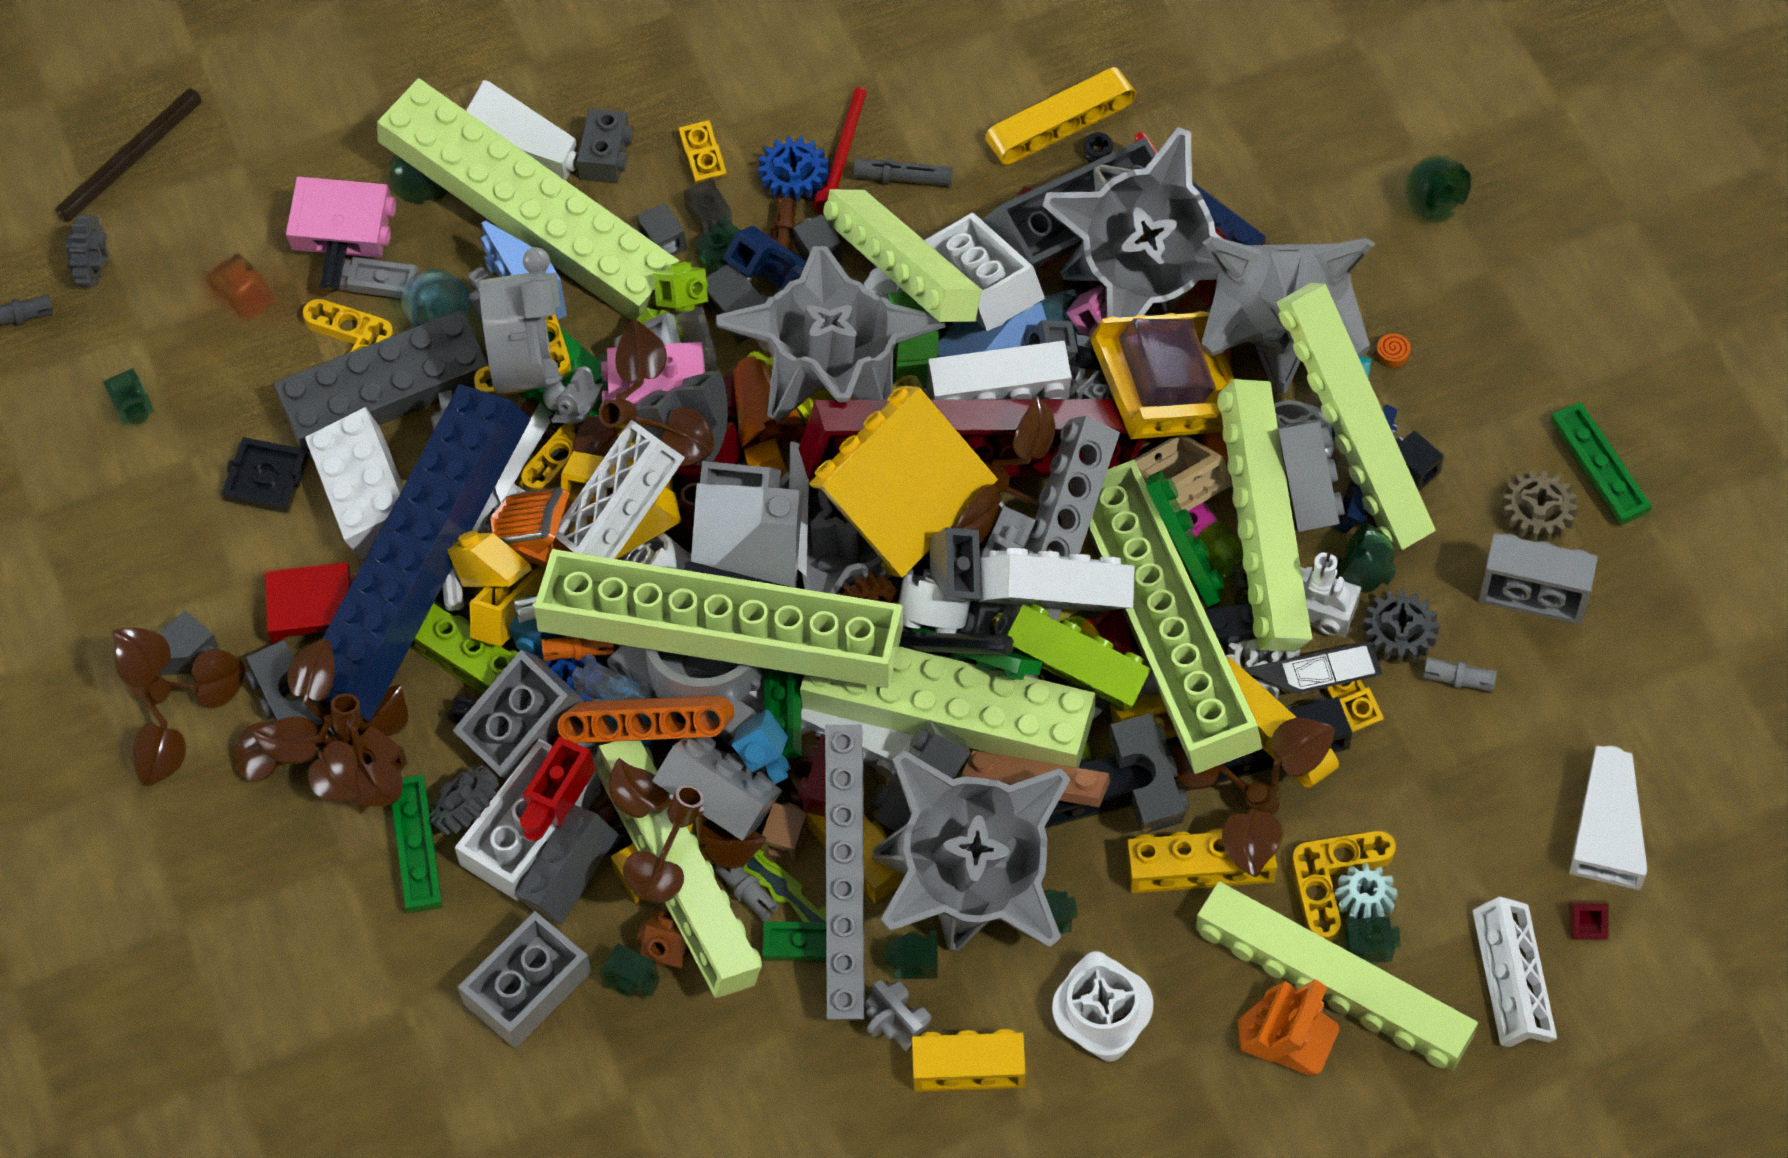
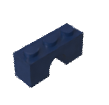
(760, 255)

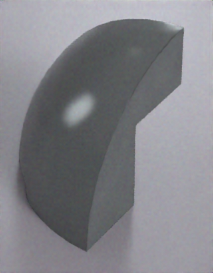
(700, 392)

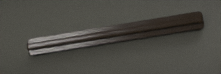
(128, 155)

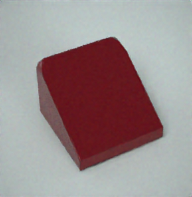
(1589, 919)

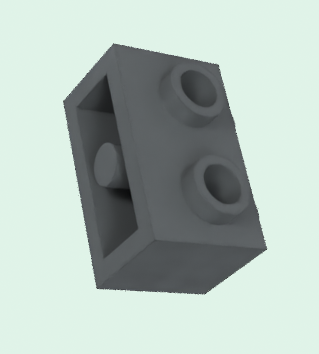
(604, 146)

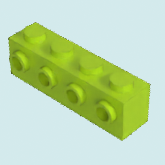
(448, 645)
(1077, 657)

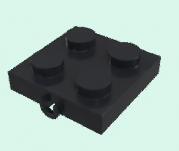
(265, 475)

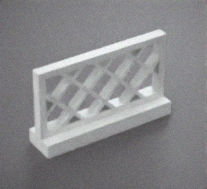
(632, 497)

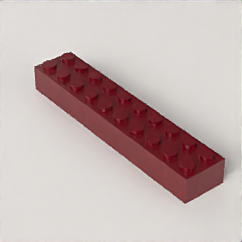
(982, 423)

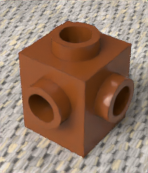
(663, 940)

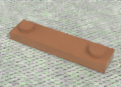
(1084, 788)

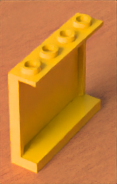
(1154, 420)
(903, 478)

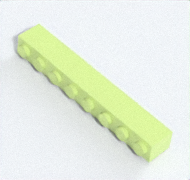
(903, 255)
(1355, 414)
(1264, 516)
(700, 906)
(1352, 983)

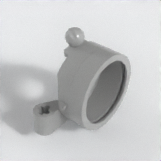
(517, 328)
(669, 680)

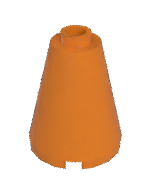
(752, 394)

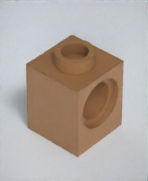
(785, 832)

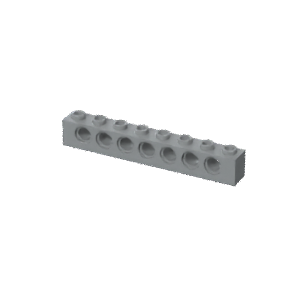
(1076, 509)
(845, 873)

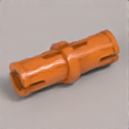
(573, 648)

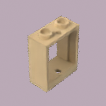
(1198, 483)

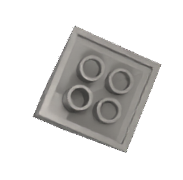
(748, 530)

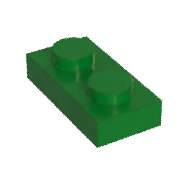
(794, 941)

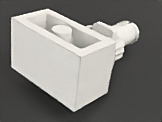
(1328, 599)

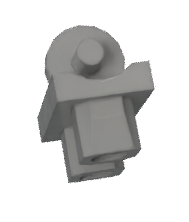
(1009, 531)
(891, 1015)

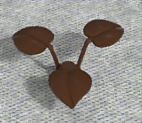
(638, 357)
(1030, 440)
(138, 660)
(294, 741)
(336, 770)
(1257, 836)
(653, 876)

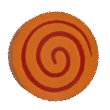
(1393, 350)

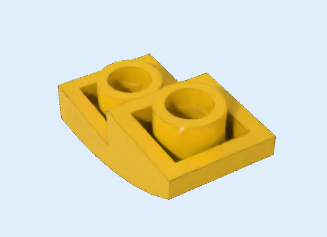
(702, 151)
(1357, 704)

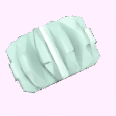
(1369, 884)

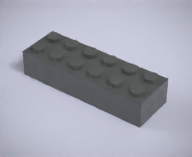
(1038, 233)
(384, 377)

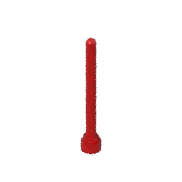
(842, 149)

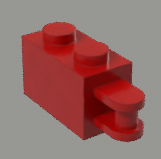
(555, 787)

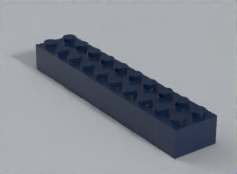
(411, 549)

